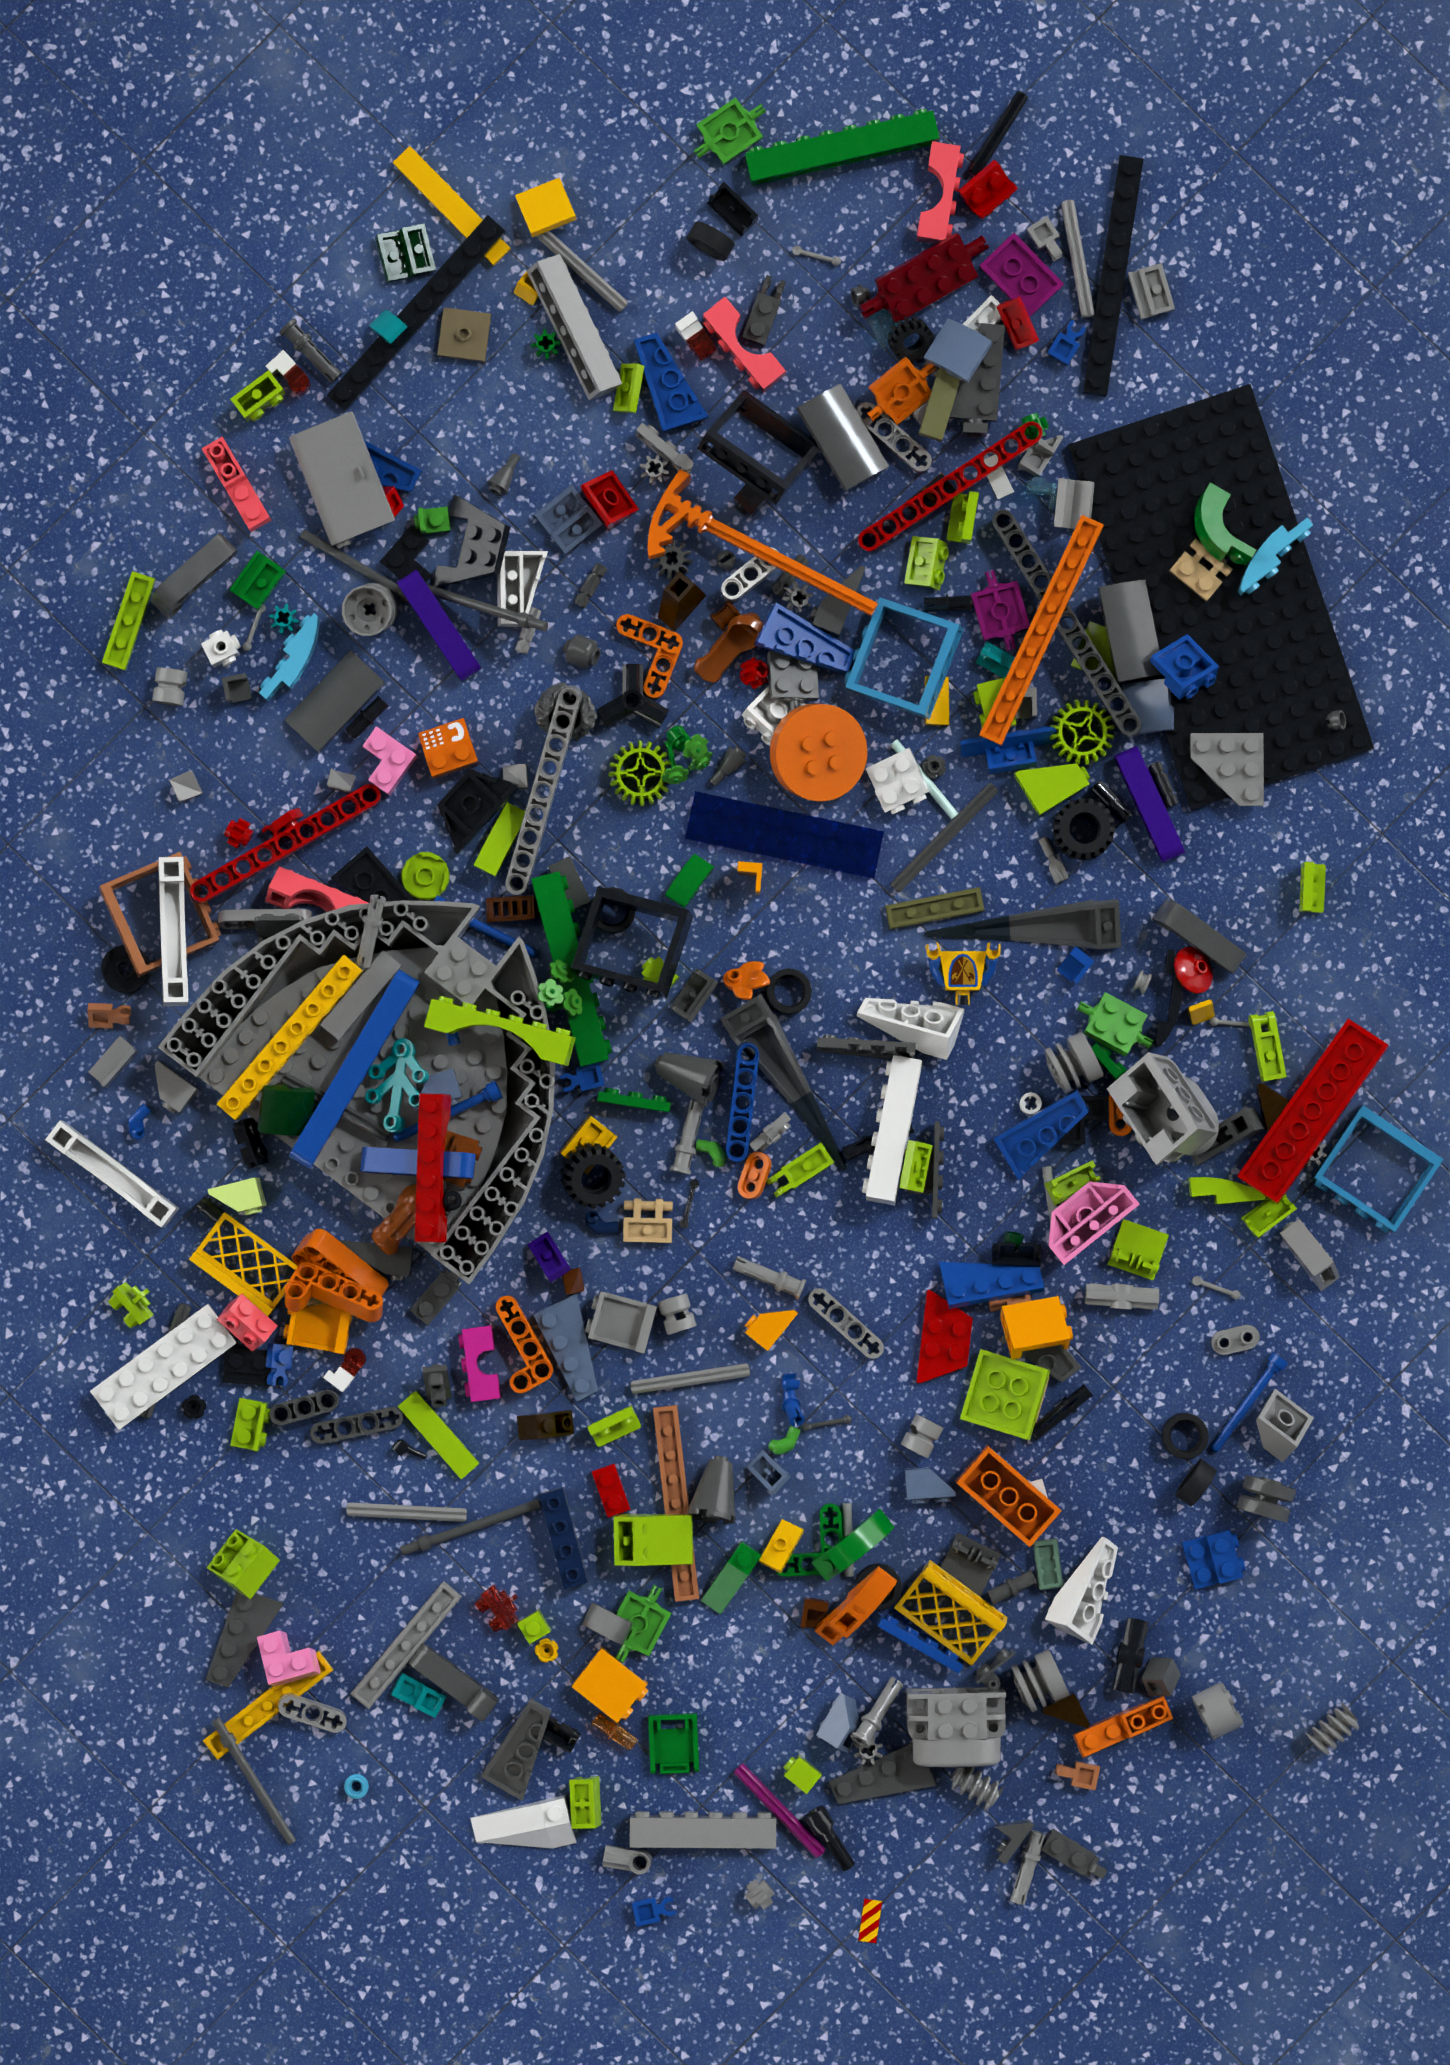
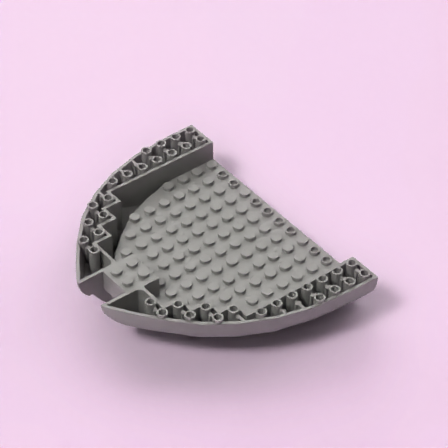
(270, 982)

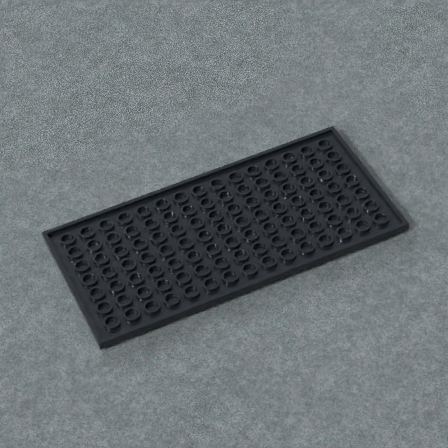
(1272, 646)

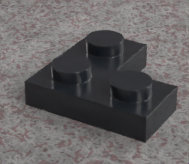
(402, 555)
(1098, 1110)

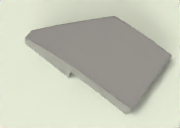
(1039, 455)

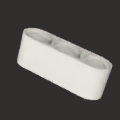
(743, 584)

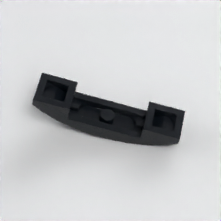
(1164, 1028)

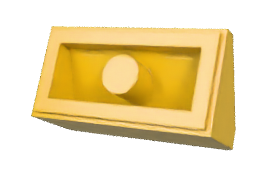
(940, 713)

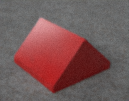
(609, 499)

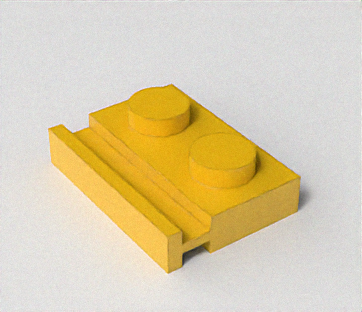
(590, 1132)

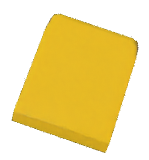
(526, 290)
(1201, 1012)

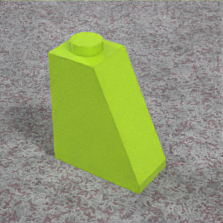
(1051, 785)

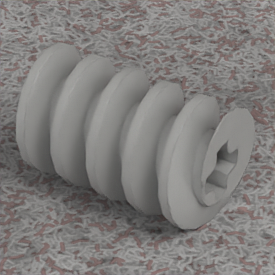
(1334, 1729)
(976, 1786)

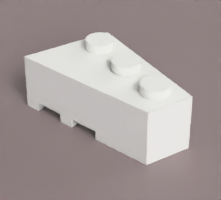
(518, 582)

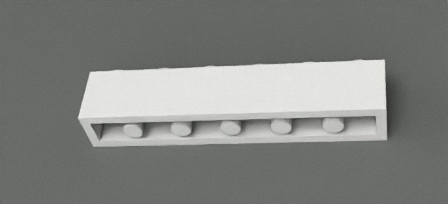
(893, 1130)

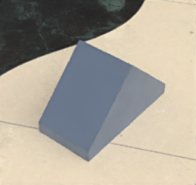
(768, 1472)

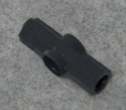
(1130, 1655)

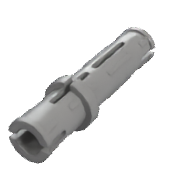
(372, 922)
(1027, 1867)

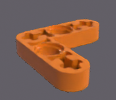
(662, 651)

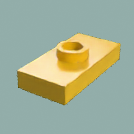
(781, 1546)

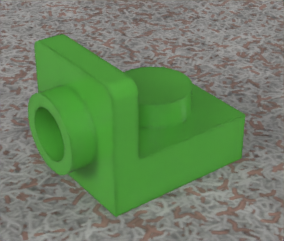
(432, 520)

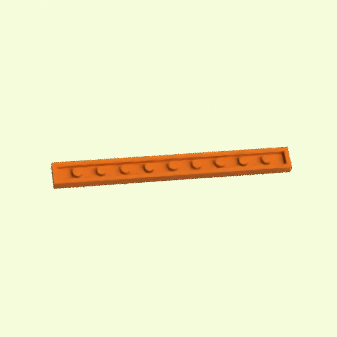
(1041, 630)

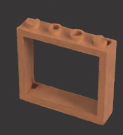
(123, 929)

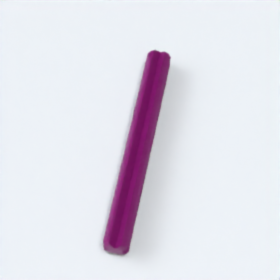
(779, 1810)

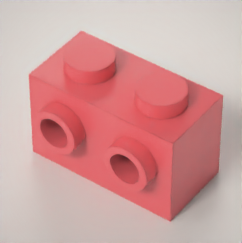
(247, 1322)

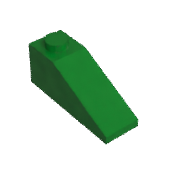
(731, 1577)

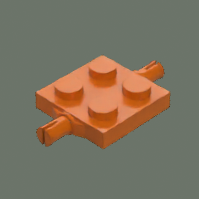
(900, 391)

